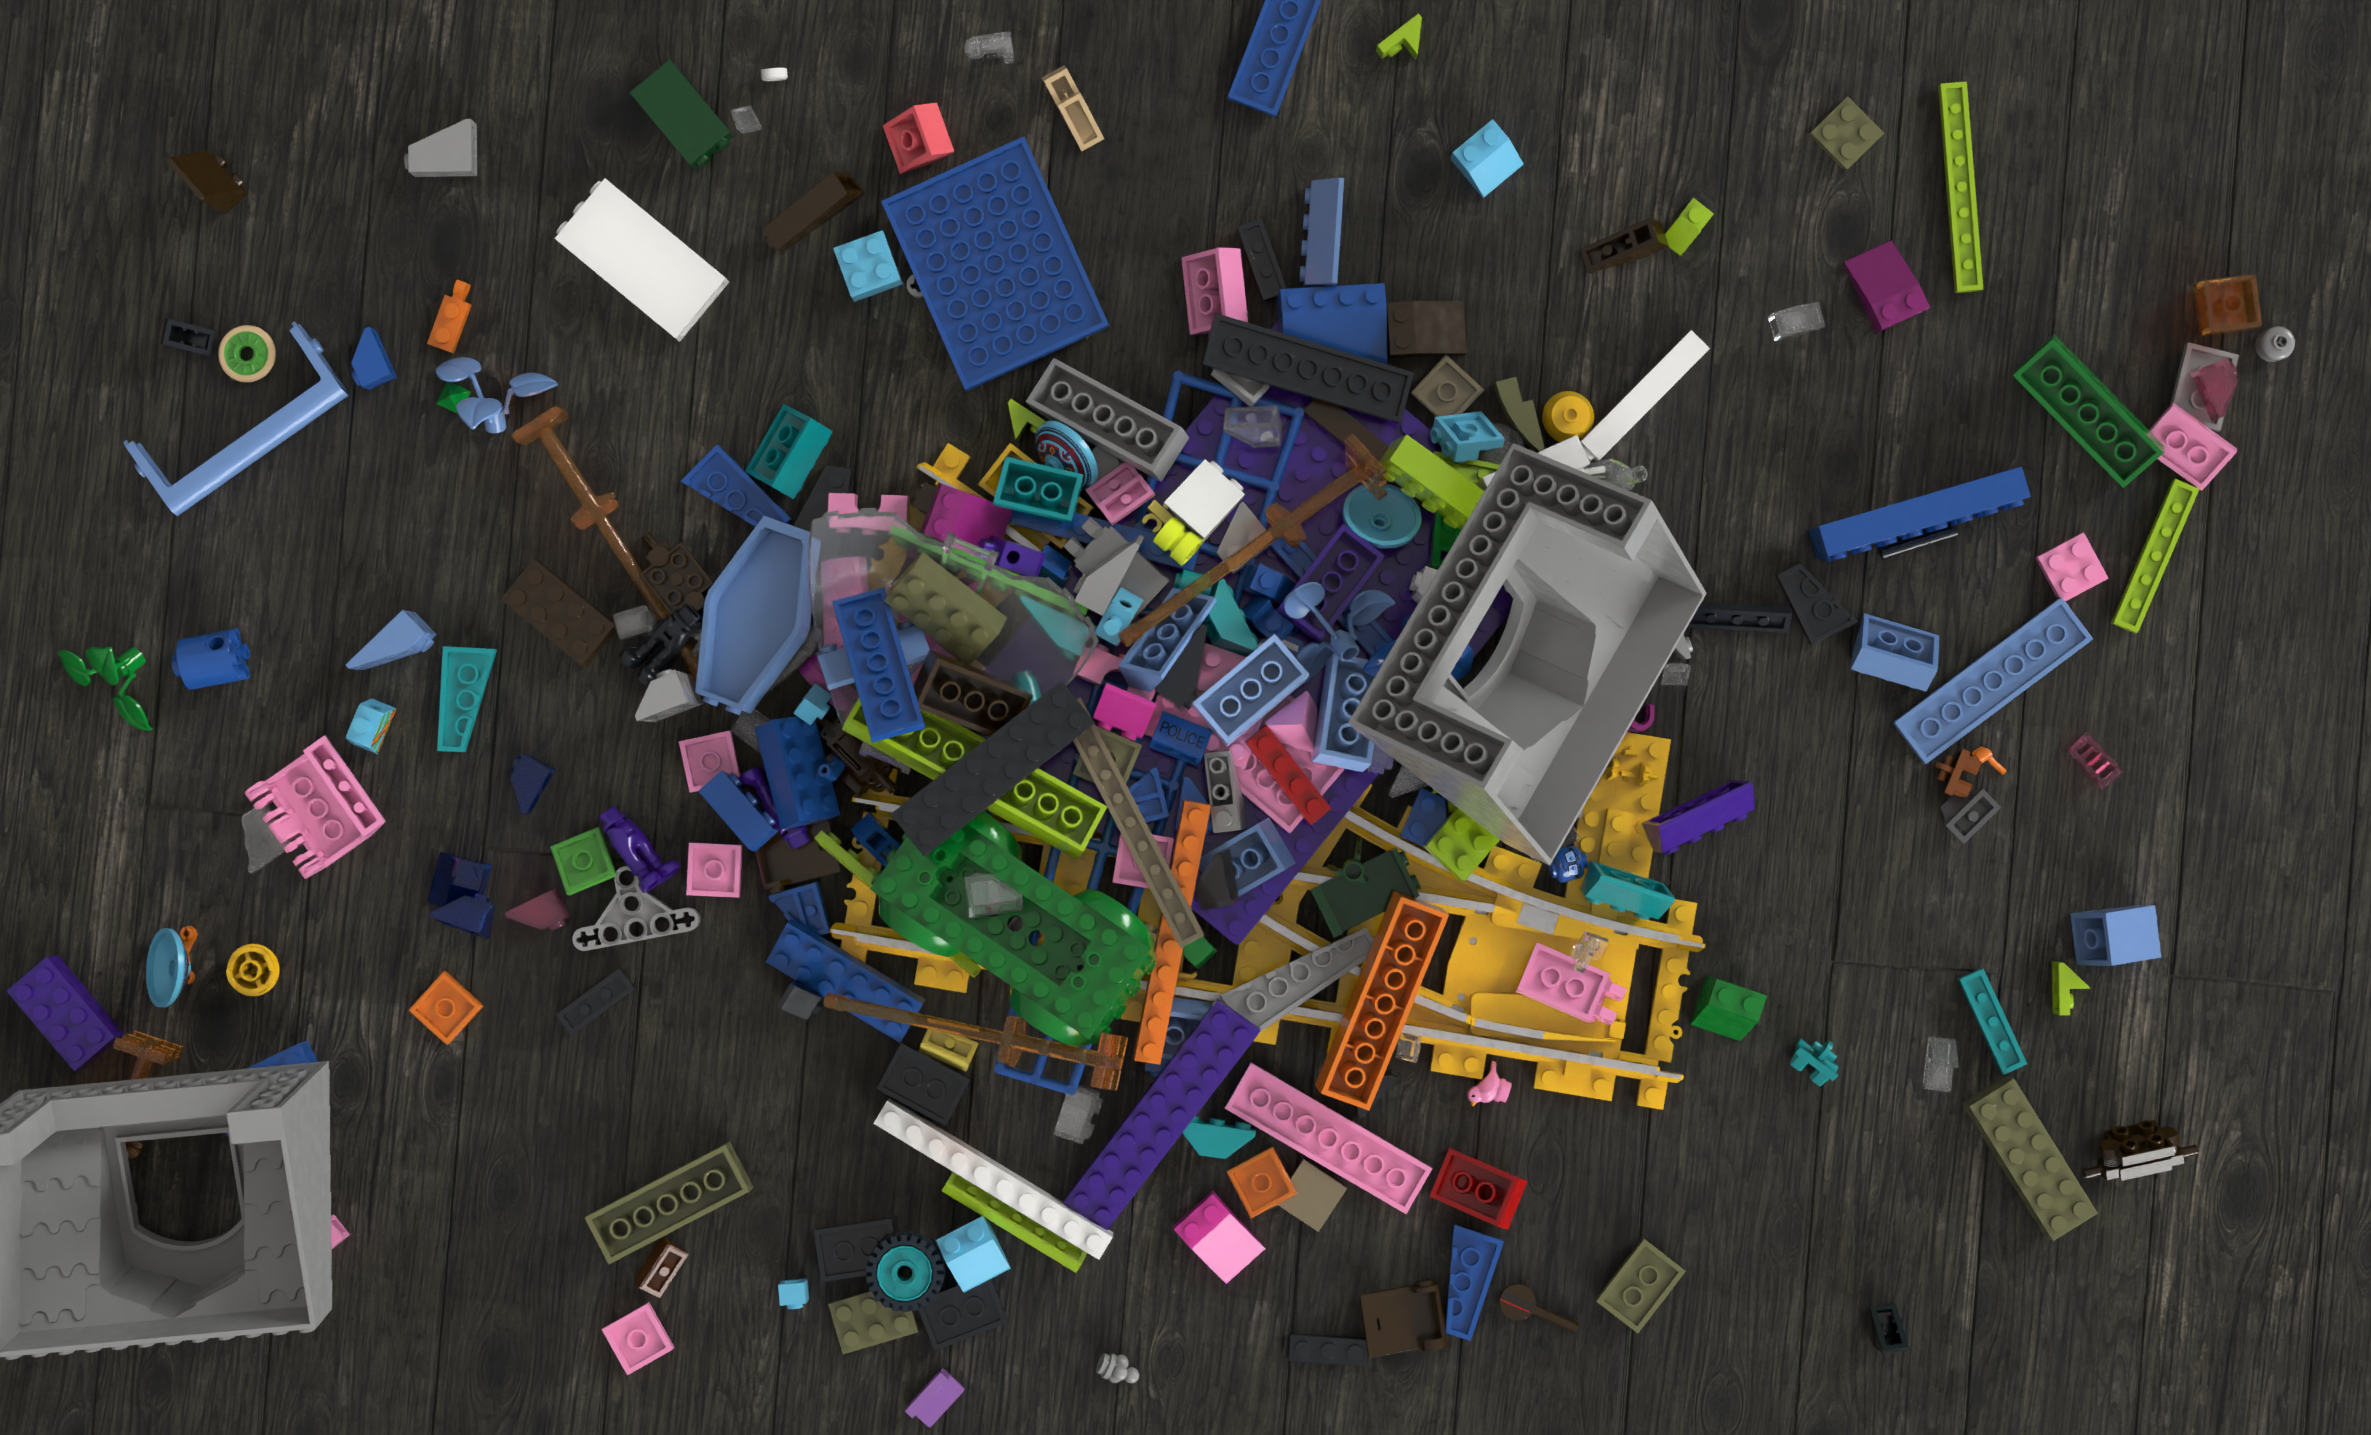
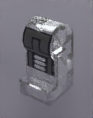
(990, 46)

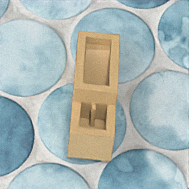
(1072, 108)

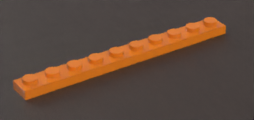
(1164, 976)

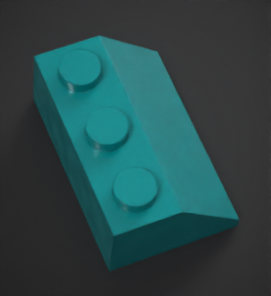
(788, 451)
(1038, 489)
(1626, 891)

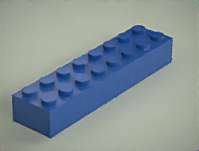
(1923, 512)

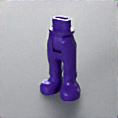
(795, 836)
(630, 840)

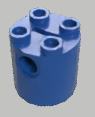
(211, 659)

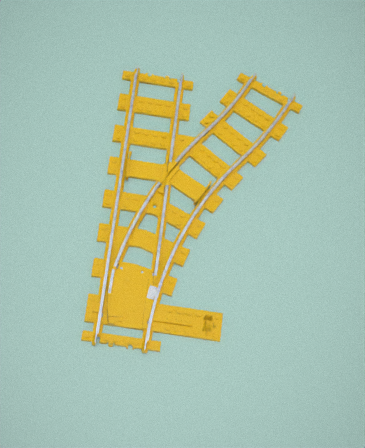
(1500, 927)

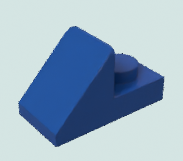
(1265, 619)

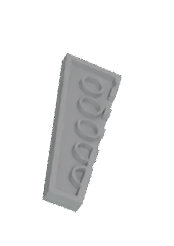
(1287, 987)

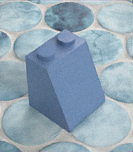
(2115, 935)

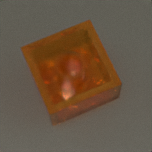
(2227, 305)

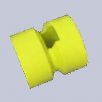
(1177, 540)

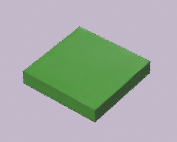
(583, 861)

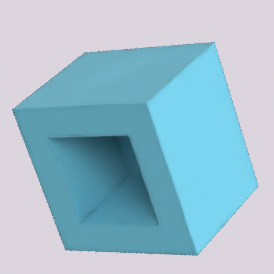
(813, 704)
(793, 1293)

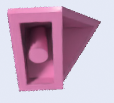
(1296, 723)

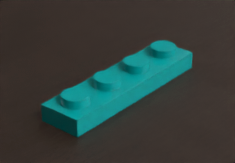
(1992, 1021)

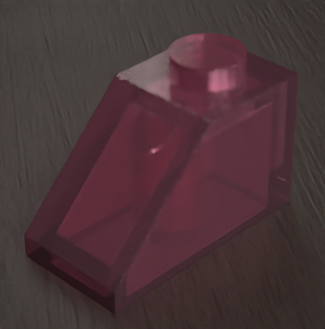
(2216, 386)
(541, 912)

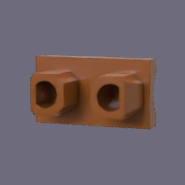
(1964, 763)

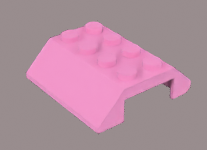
(318, 807)

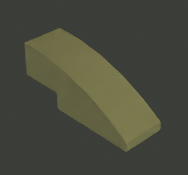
(1519, 414)

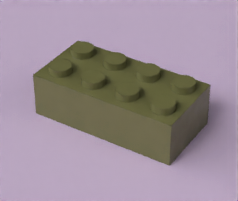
(945, 609)

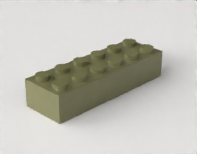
(2029, 1158)
(669, 1202)

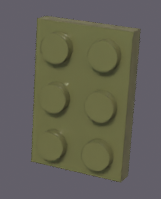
(1640, 1285)
(865, 1322)

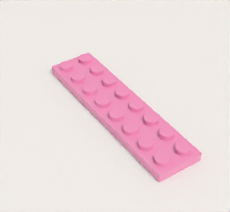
(1328, 1138)

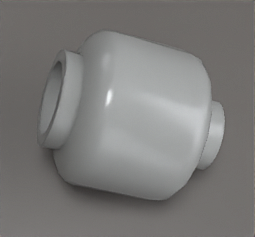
(2275, 344)

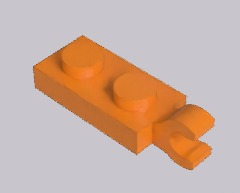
(451, 318)

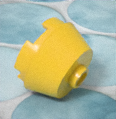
(1568, 416)
(253, 970)

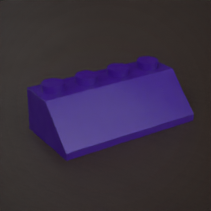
(1699, 816)

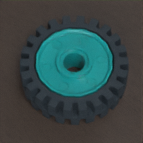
(901, 1292)

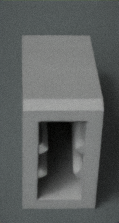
(445, 152)

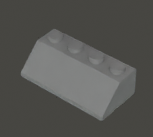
(668, 696)

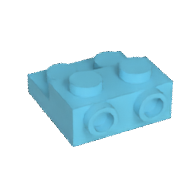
(1465, 435)

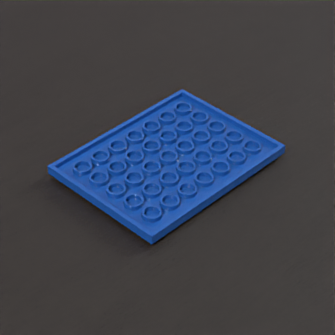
(995, 264)

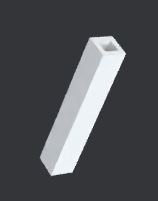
(1643, 396)

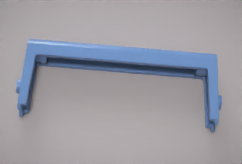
(252, 444)

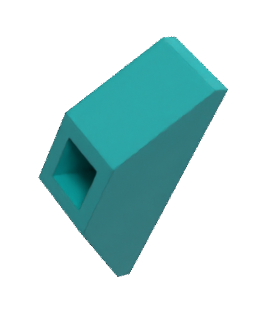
(1228, 623)
(1217, 1138)

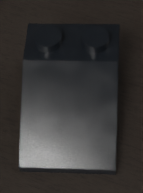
(1183, 678)

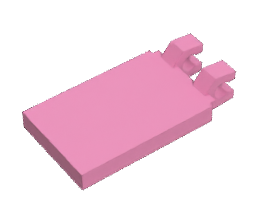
(1555, 983)

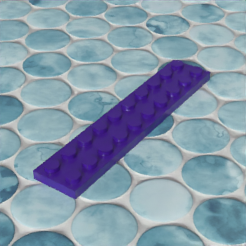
(1162, 1114)

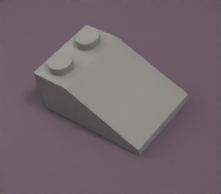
(1101, 584)

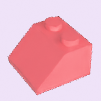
(918, 137)

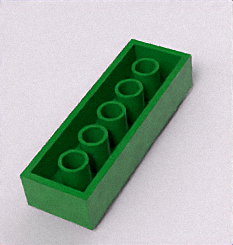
(2089, 411)

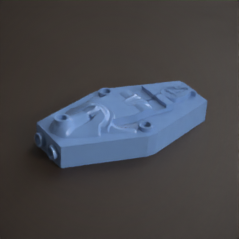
(755, 617)

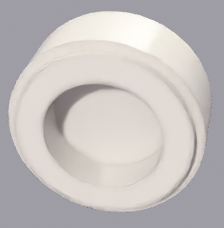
(774, 74)

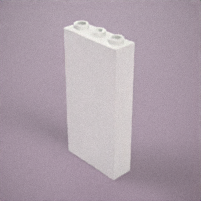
(641, 259)

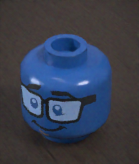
(1568, 864)

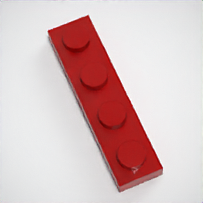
(1288, 775)

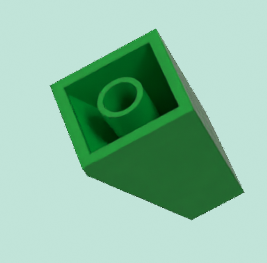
(1727, 1008)

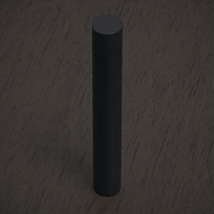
(1918, 543)

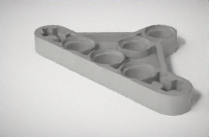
(621, 918)

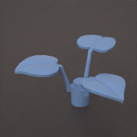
(489, 410)
(1363, 608)

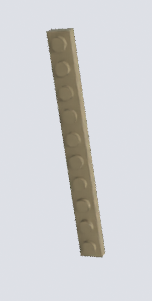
(1137, 835)

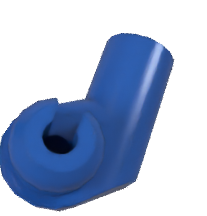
(832, 769)

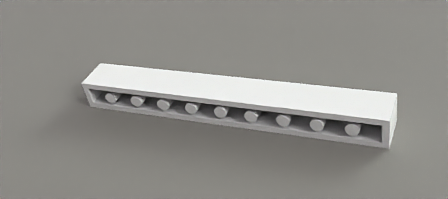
(993, 1178)

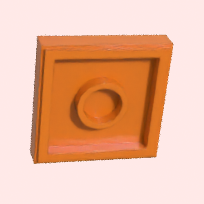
(446, 1007)
(1262, 1182)

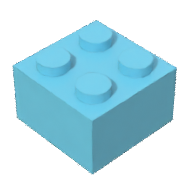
(868, 266)

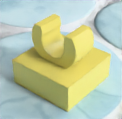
(1158, 514)

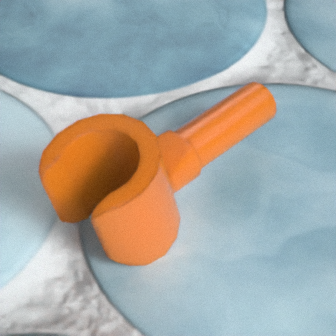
(1984, 754)

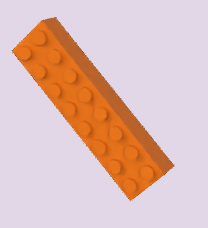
(1381, 1000)

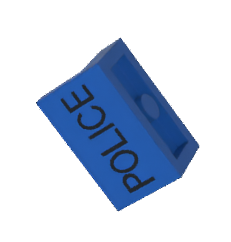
(1180, 738)

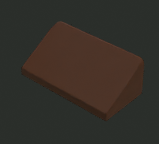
(660, 1267)

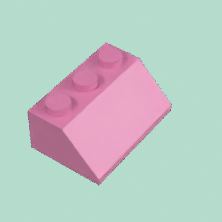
(1213, 286)

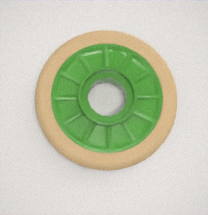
(230, 353)

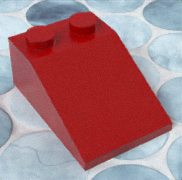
(1478, 1189)

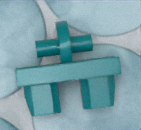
(1819, 1057)

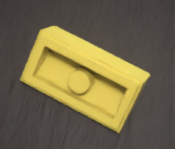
(949, 1048)

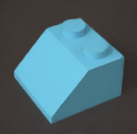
(1487, 158)
(973, 1253)

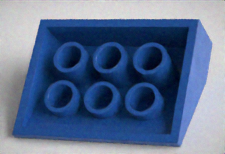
(1338, 317)

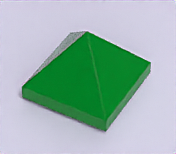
(452, 395)

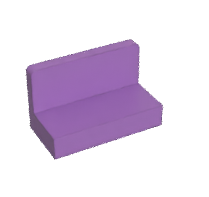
(935, 1398)

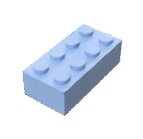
(1250, 690)
(1335, 739)

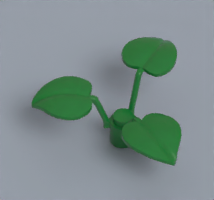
(103, 662)

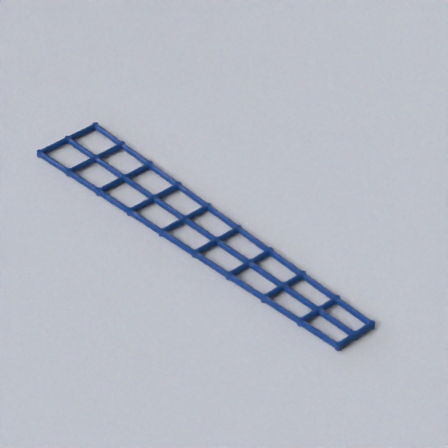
(1104, 846)

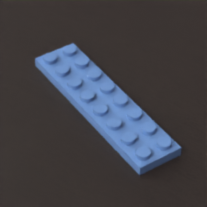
(1992, 680)

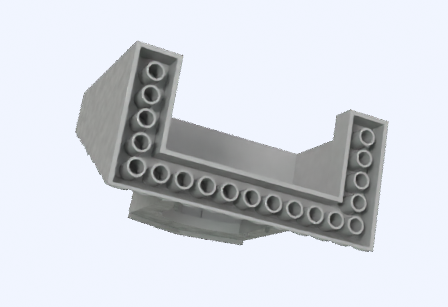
(1586, 637)
(70, 1231)

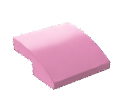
(1120, 492)

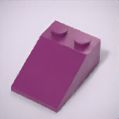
(1886, 286)
(963, 515)

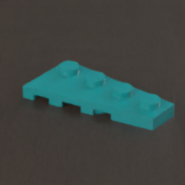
(461, 692)

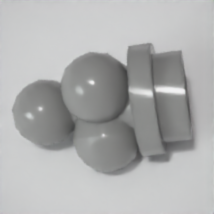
(1115, 1368)

